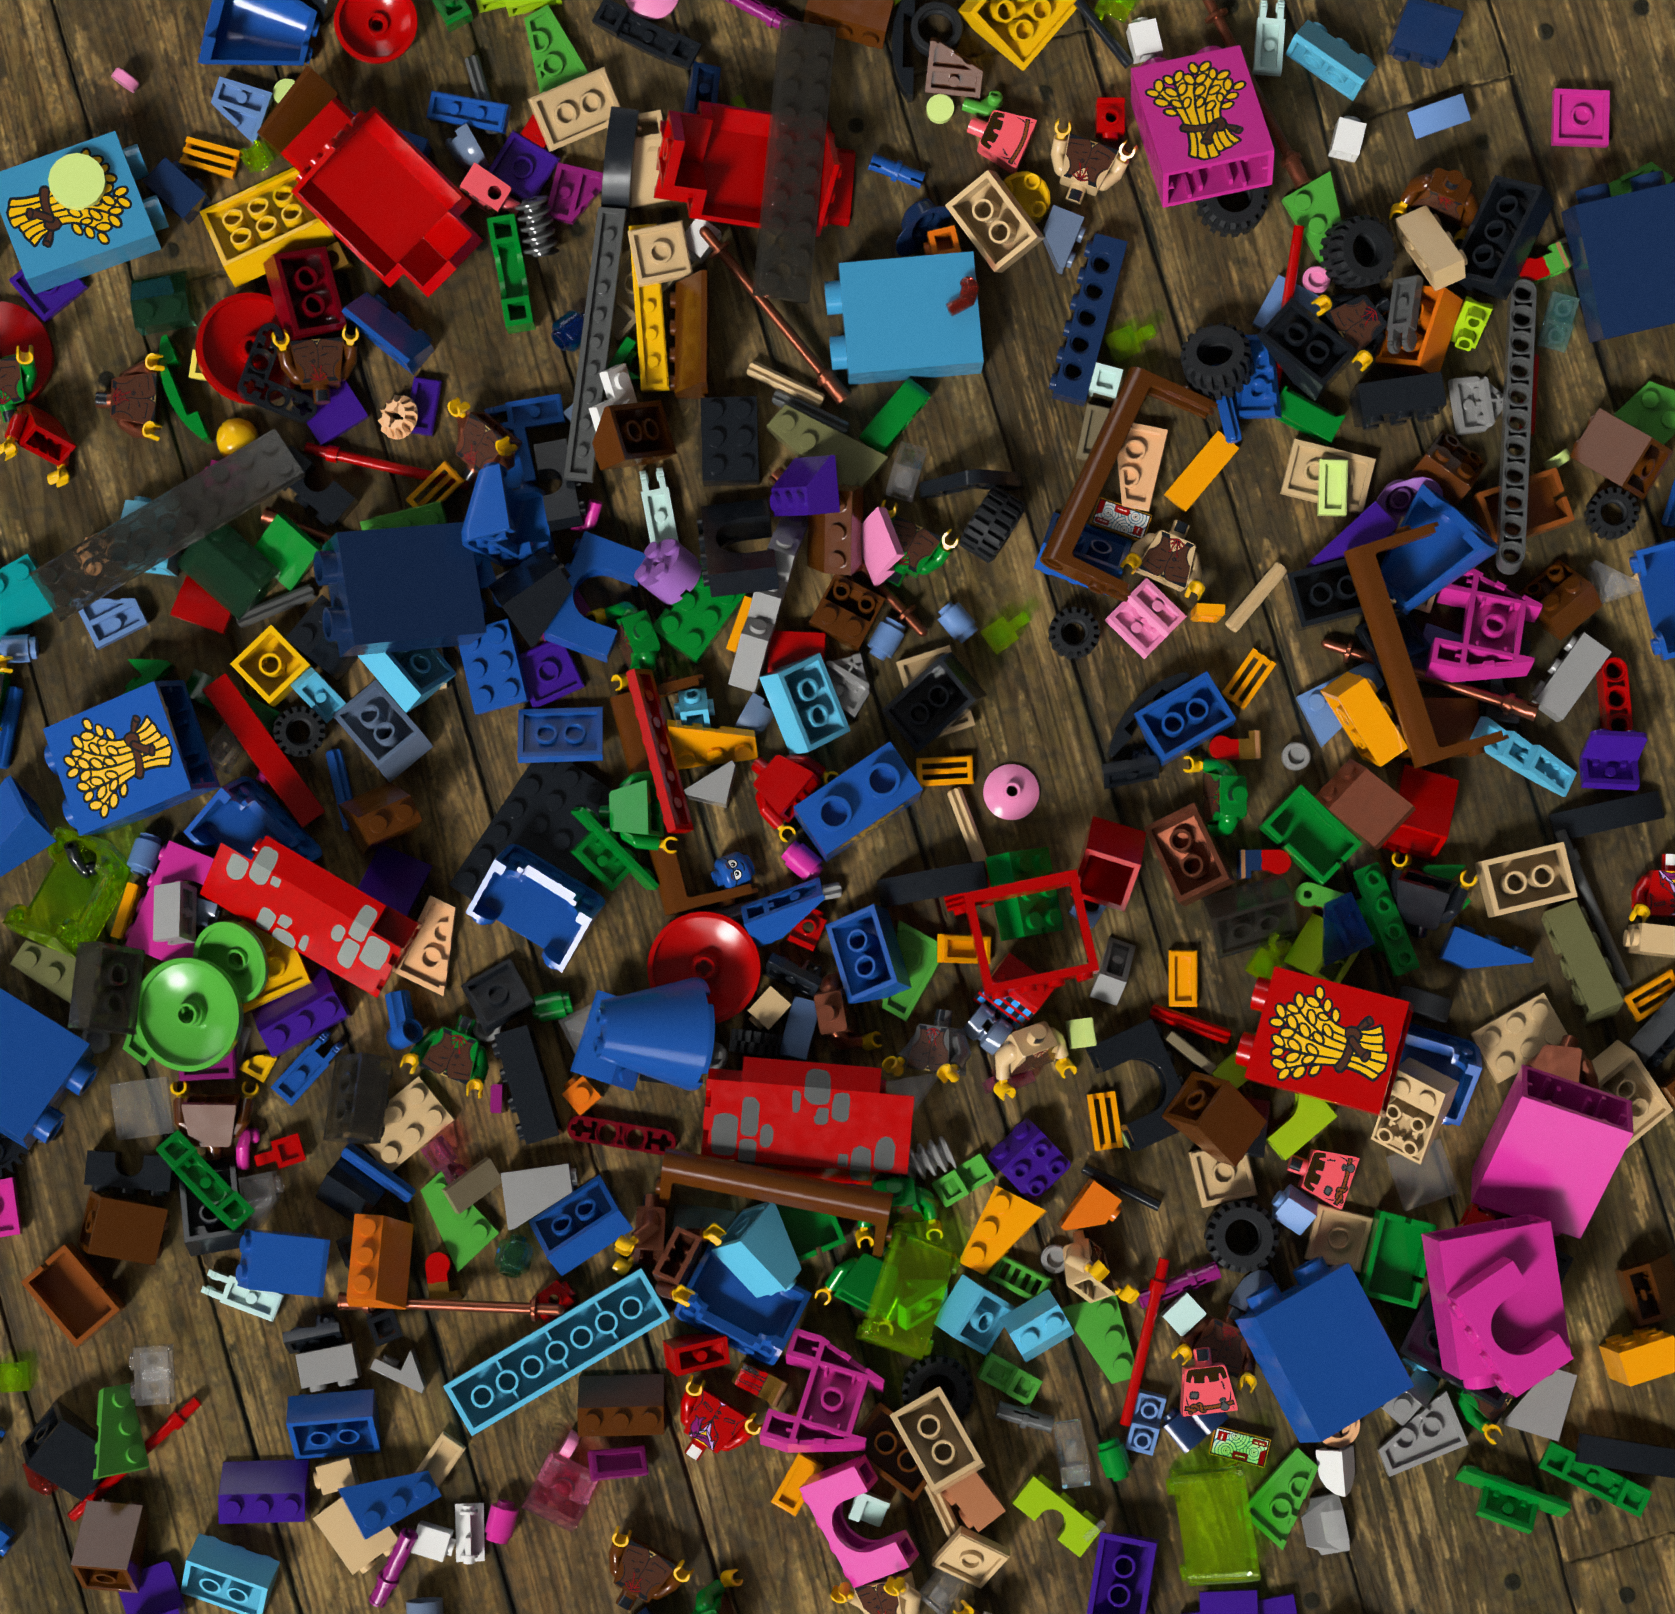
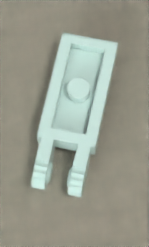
(1269, 41)
(658, 509)
(255, 1302)

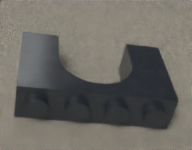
(729, 571)
(1144, 1045)

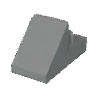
(408, 1375)
(1409, 1402)

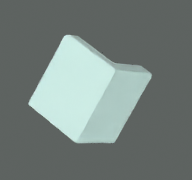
(1105, 380)
(1183, 1313)
(869, 1508)

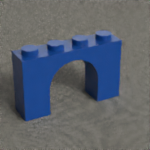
(592, 558)

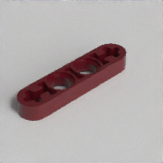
(621, 1138)

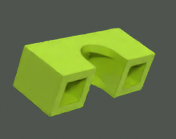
(1038, 1496)

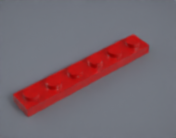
(659, 751)

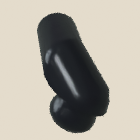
(77, 861)

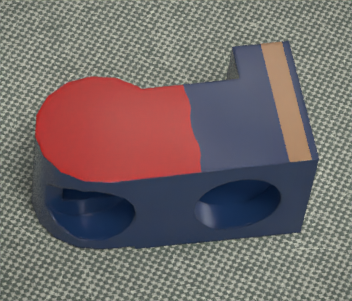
(1270, 861)

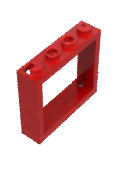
(1022, 888)

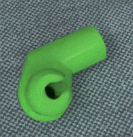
(984, 107)

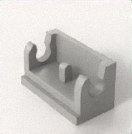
(175, 913)

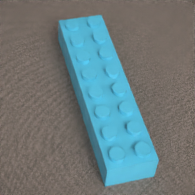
(557, 1351)

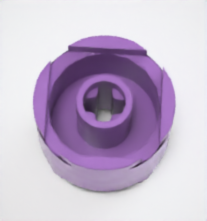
(668, 570)

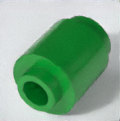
(552, 1006)
(1114, 1459)

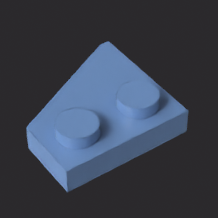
(242, 105)
(112, 619)

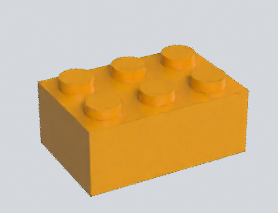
(1365, 718)
(1639, 1356)

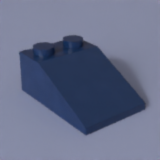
(1424, 33)

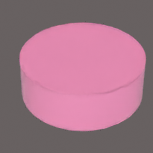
(125, 79)
(1315, 280)
(569, 1444)

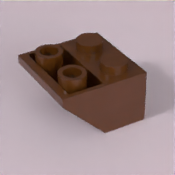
(1450, 466)
(1565, 599)
(846, 612)
(1648, 1289)

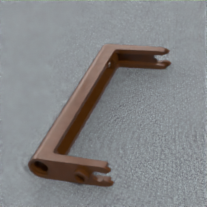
(1098, 465)
(1394, 655)
(666, 865)
(776, 1188)

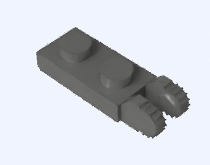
(1404, 313)

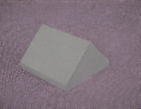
(715, 787)

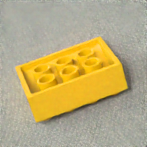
(1017, 26)
(260, 224)

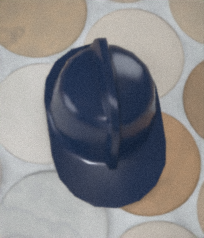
(916, 222)

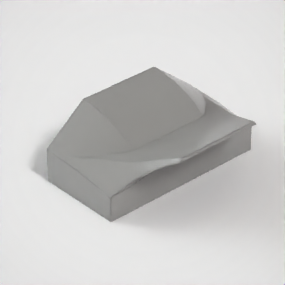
(1325, 1524)

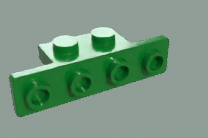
(605, 856)
(1384, 920)
(1509, 1502)

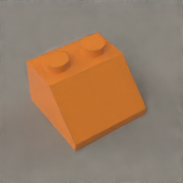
(1091, 1207)

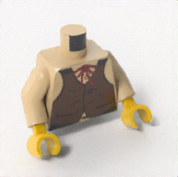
(1086, 164)
(1168, 559)
(1028, 1050)
(1089, 1271)
(882, 1596)

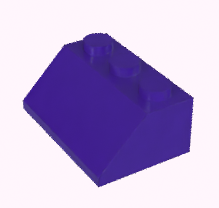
(807, 488)
(301, 1014)
(264, 1491)
(1123, 1574)

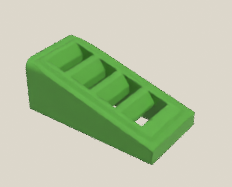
(1035, 1275)

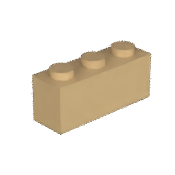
(1431, 247)

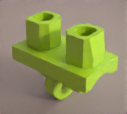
(1470, 323)

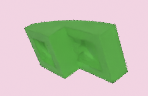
(963, 1179)
(1009, 1378)

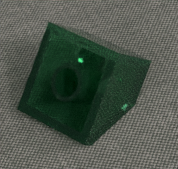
(162, 303)

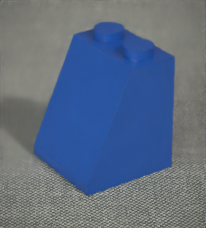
(22, 826)
(283, 1262)

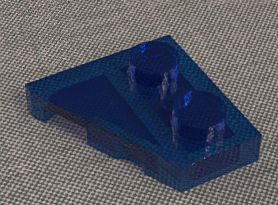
(1343, 929)

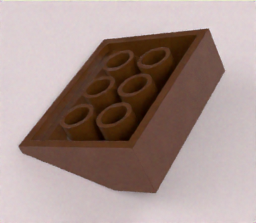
(692, 337)

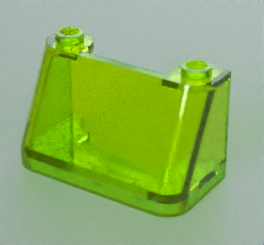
(69, 906)
(908, 1295)
(1214, 1524)

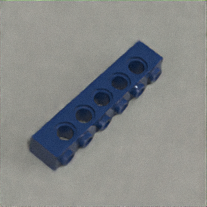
(1112, 253)

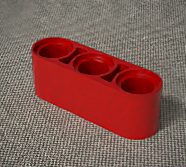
(1618, 685)

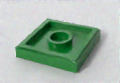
(288, 550)

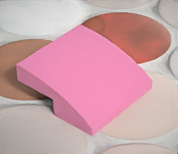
(880, 545)
(1145, 618)

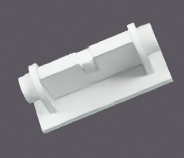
(469, 1532)

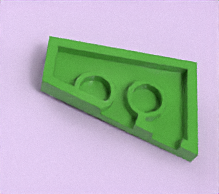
(551, 51)
(1104, 1335)

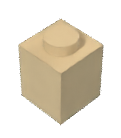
(768, 1009)
(336, 1474)

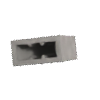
(534, 1190)
(1543, 1406)

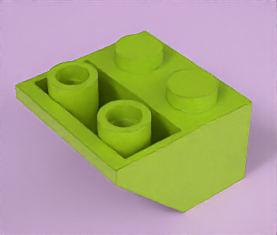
(1307, 954)

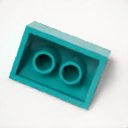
(20, 597)

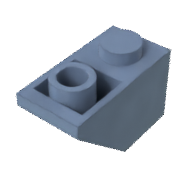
(1060, 236)

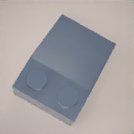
(382, 730)

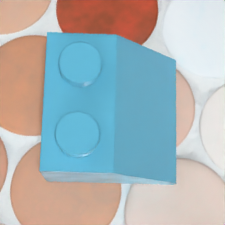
(973, 1315)
(1037, 1325)

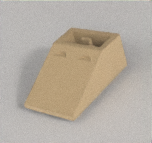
(645, 159)
(1415, 1110)

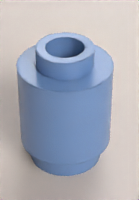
(957, 621)
(886, 638)
(20, 647)
(144, 854)

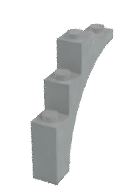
(766, 605)

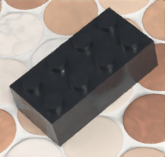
(1503, 235)
(528, 1084)

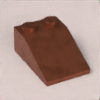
(1364, 804)
(1189, 855)

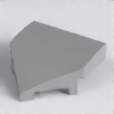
(1474, 404)
(849, 683)

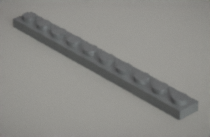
(595, 340)

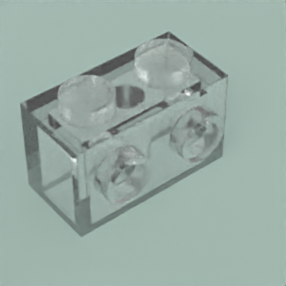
(152, 1374)

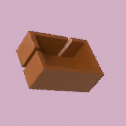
(1542, 510)
(73, 1294)

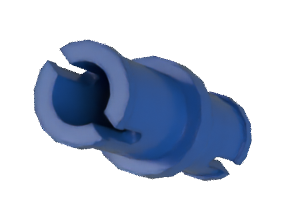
(896, 170)

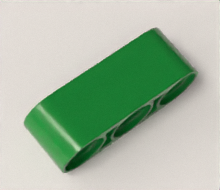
(895, 416)

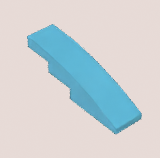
(1527, 759)

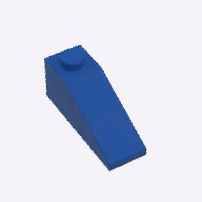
(779, 913)

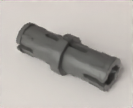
(1024, 1416)

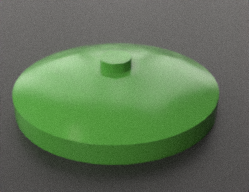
(189, 1014)

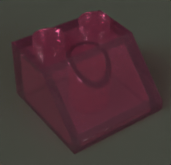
(560, 1491)

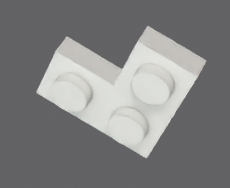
(617, 390)

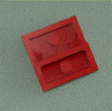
(200, 608)
(794, 646)

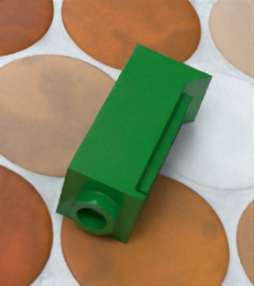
(1308, 417)

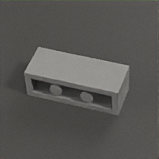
(1569, 676)

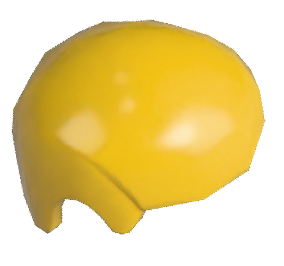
(234, 435)

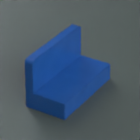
(524, 467)

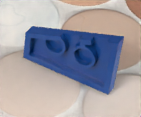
(1261, 396)
(388, 1500)

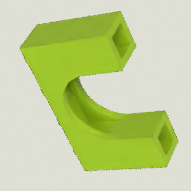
(1302, 1124)

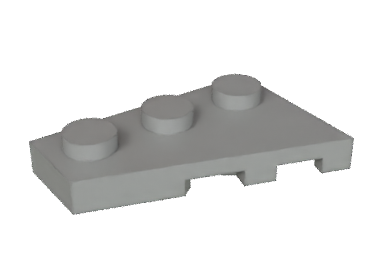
(1424, 1437)

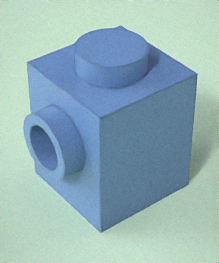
(1294, 1209)

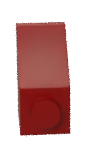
(695, 1352)

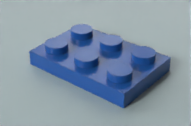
(494, 669)
(560, 735)

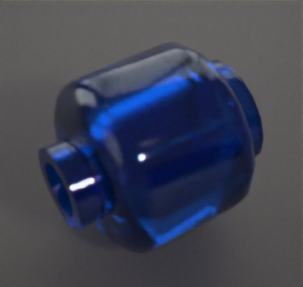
(568, 331)

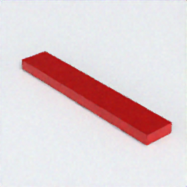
(263, 750)

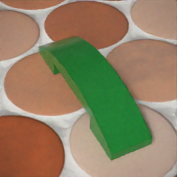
(171, 361)
(204, 1181)
(1595, 1479)

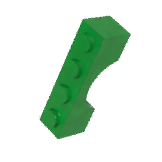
(511, 273)

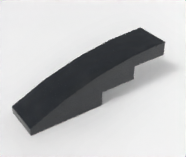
(1626, 1455)

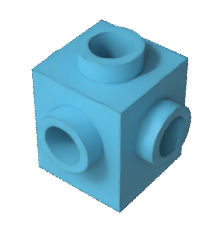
(694, 707)

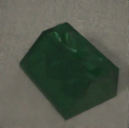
(230, 570)

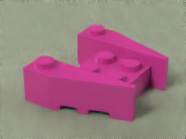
(1489, 632)
(828, 1402)

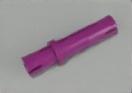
(763, 11)
(1184, 1282)
(389, 1575)

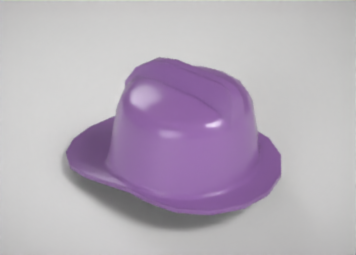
(1400, 493)

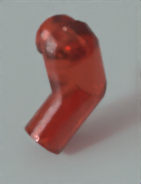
(967, 296)
(38, 1482)

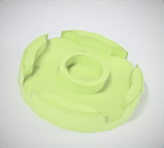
(77, 181)

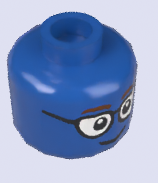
(733, 870)

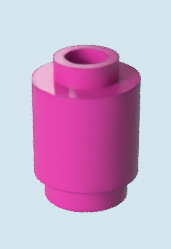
(802, 861)
(501, 1521)

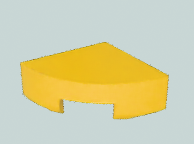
(259, 1066)

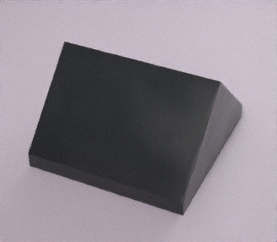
(350, 1190)

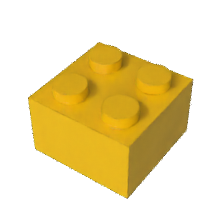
(271, 665)

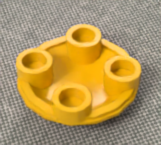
(1030, 192)

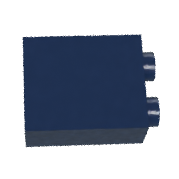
(1624, 256)
(400, 589)

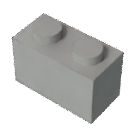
(328, 1365)

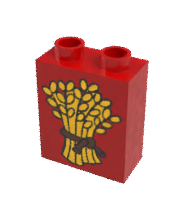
(1325, 1040)

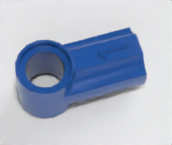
(403, 1028)

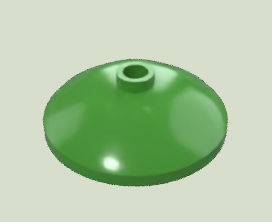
(224, 944)

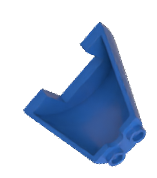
(258, 33)
(1432, 563)
(660, 1032)

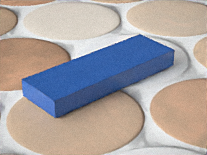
(474, 112)

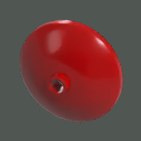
(356, 34)

